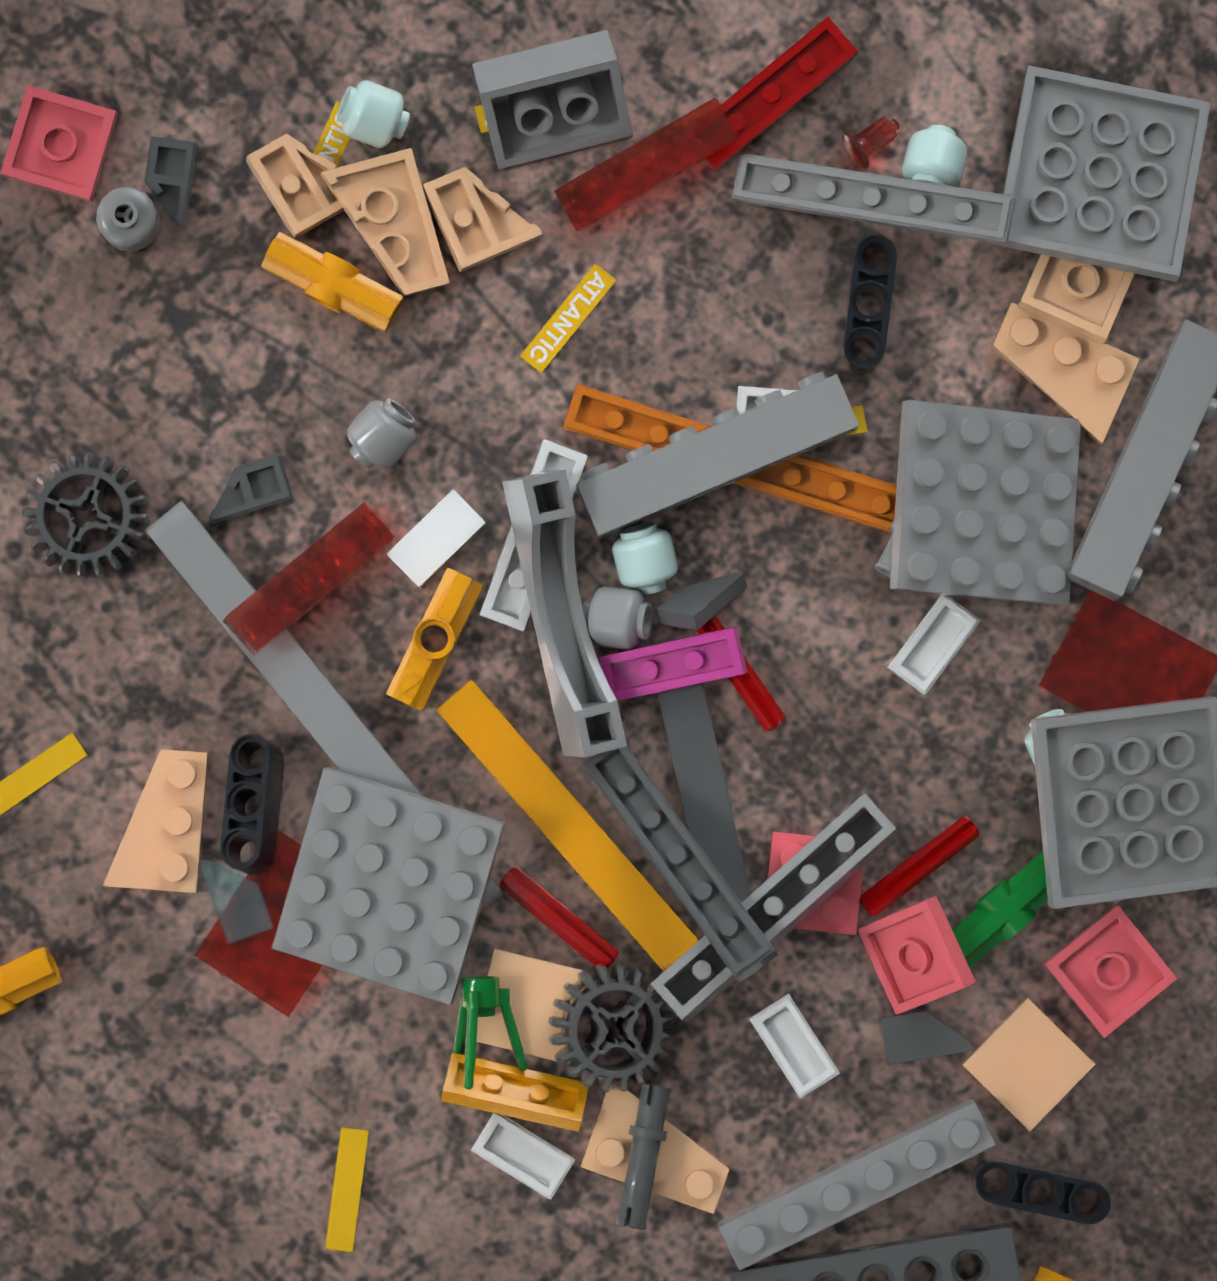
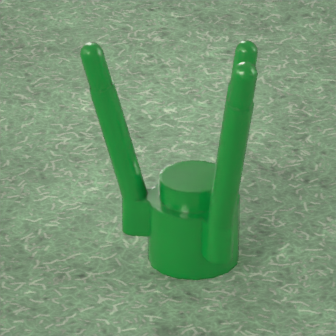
(478, 999)

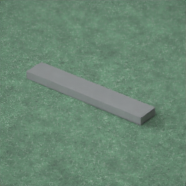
(874, 198)

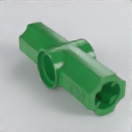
(1003, 911)

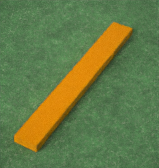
(567, 825)

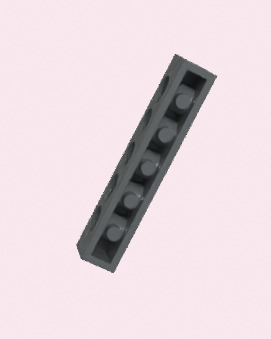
(991, 1243)

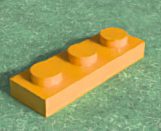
(517, 1093)

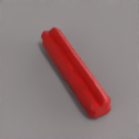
(751, 689)
(919, 866)
(558, 918)

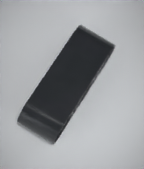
(874, 282)
(240, 786)
(1063, 1196)

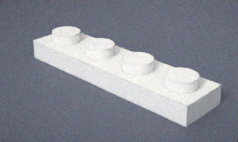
(507, 595)

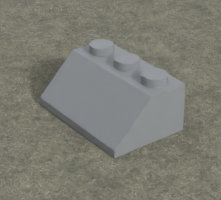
(553, 99)

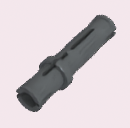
(643, 1156)

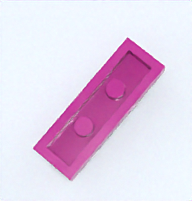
(674, 664)

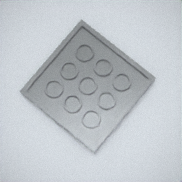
(1104, 172)
(985, 503)
(1128, 801)
(388, 885)

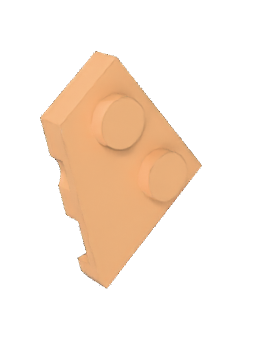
(294, 183)
(475, 220)

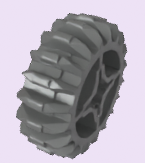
(92, 495)
(627, 1012)

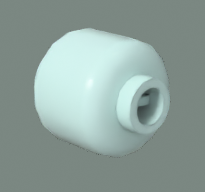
(372, 114)
(935, 156)
(645, 557)

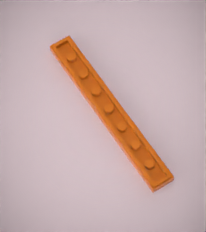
(794, 480)

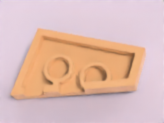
(393, 217)
(1071, 369)
(166, 828)
(682, 1169)

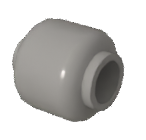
(134, 233)
(381, 433)
(618, 617)

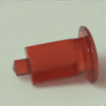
(870, 141)

